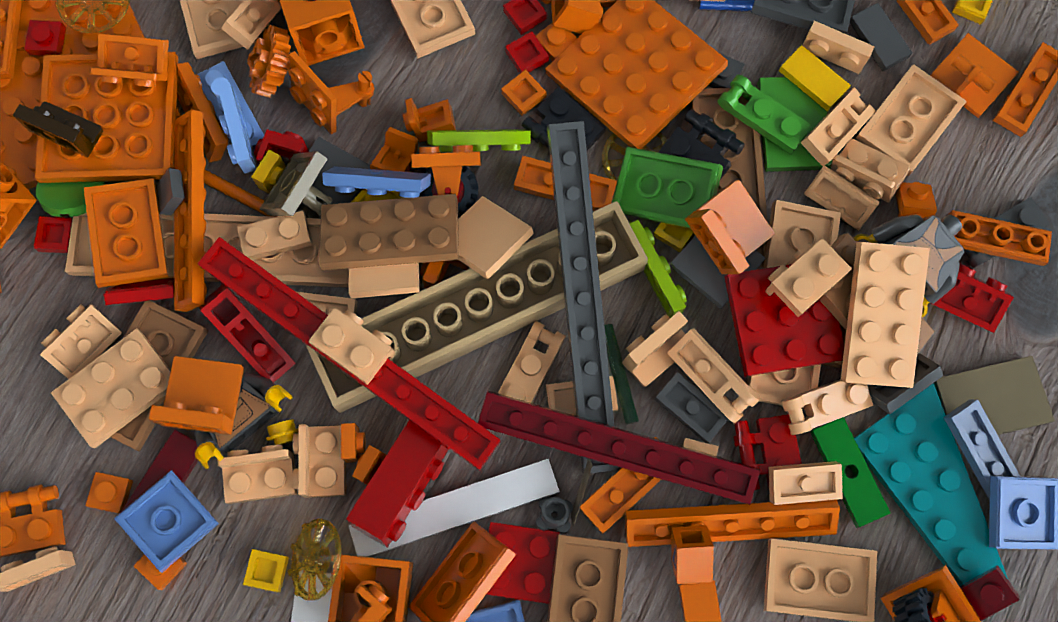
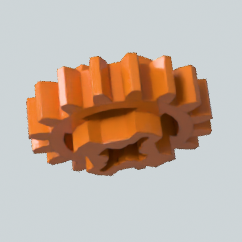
(269, 61)

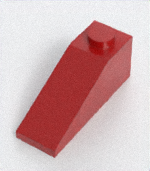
(246, 334)

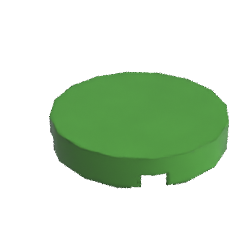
(64, 197)

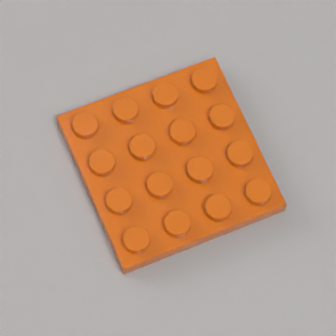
(636, 69)
(134, 121)

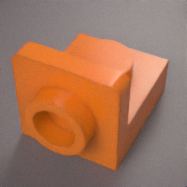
(378, 610)

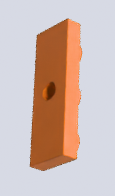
(1017, 241)

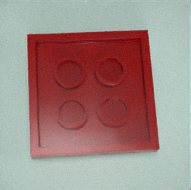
(772, 334)

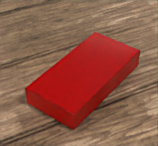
(140, 291)

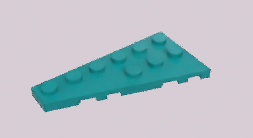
(928, 480)

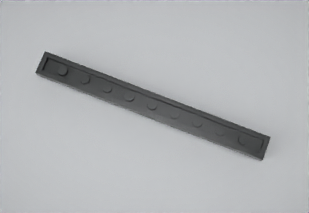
(580, 277)

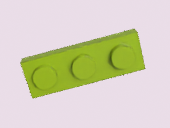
(480, 139)
(657, 272)

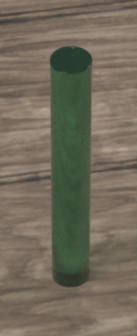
(620, 377)

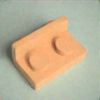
(870, 170)
(80, 341)
(319, 462)
(258, 474)

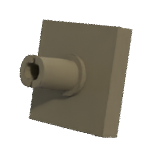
(296, 186)

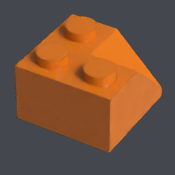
(388, 575)

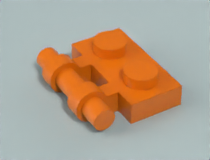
(32, 531)

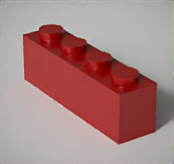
(398, 485)

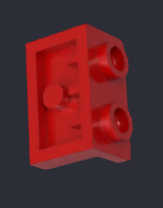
(977, 300)

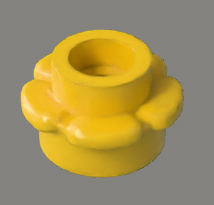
(282, 432)

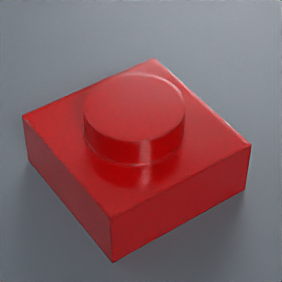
(524, 14)
(45, 38)
(527, 53)
(53, 234)

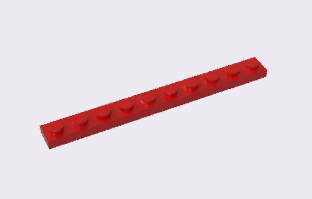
(390, 383)

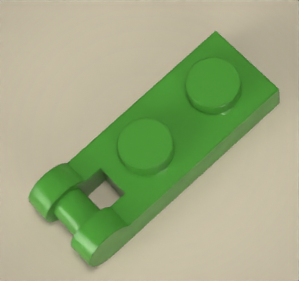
(764, 114)

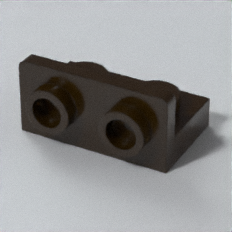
(60, 127)

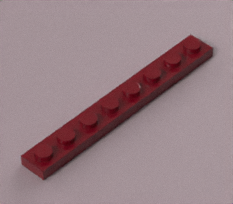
(618, 447)

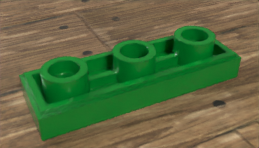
(861, 491)

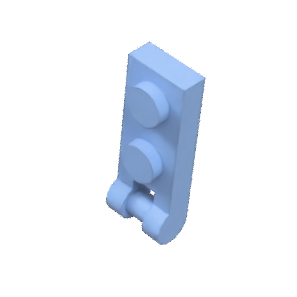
(234, 124)

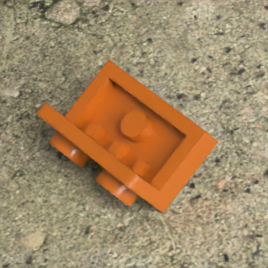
(131, 58)

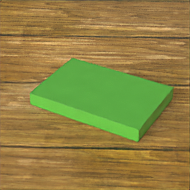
(801, 104)
(664, 186)

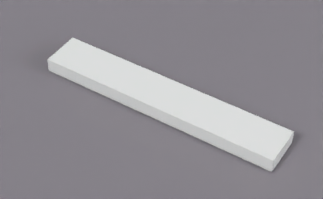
(468, 505)

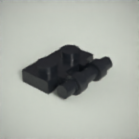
(563, 109)
(689, 144)

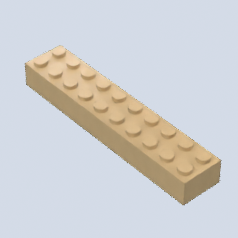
(475, 311)

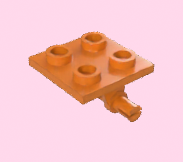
(974, 74)
(326, 102)

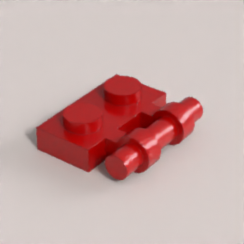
(775, 440)

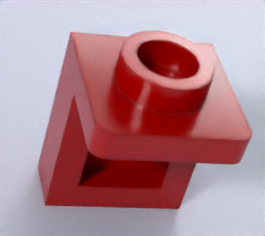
(282, 144)

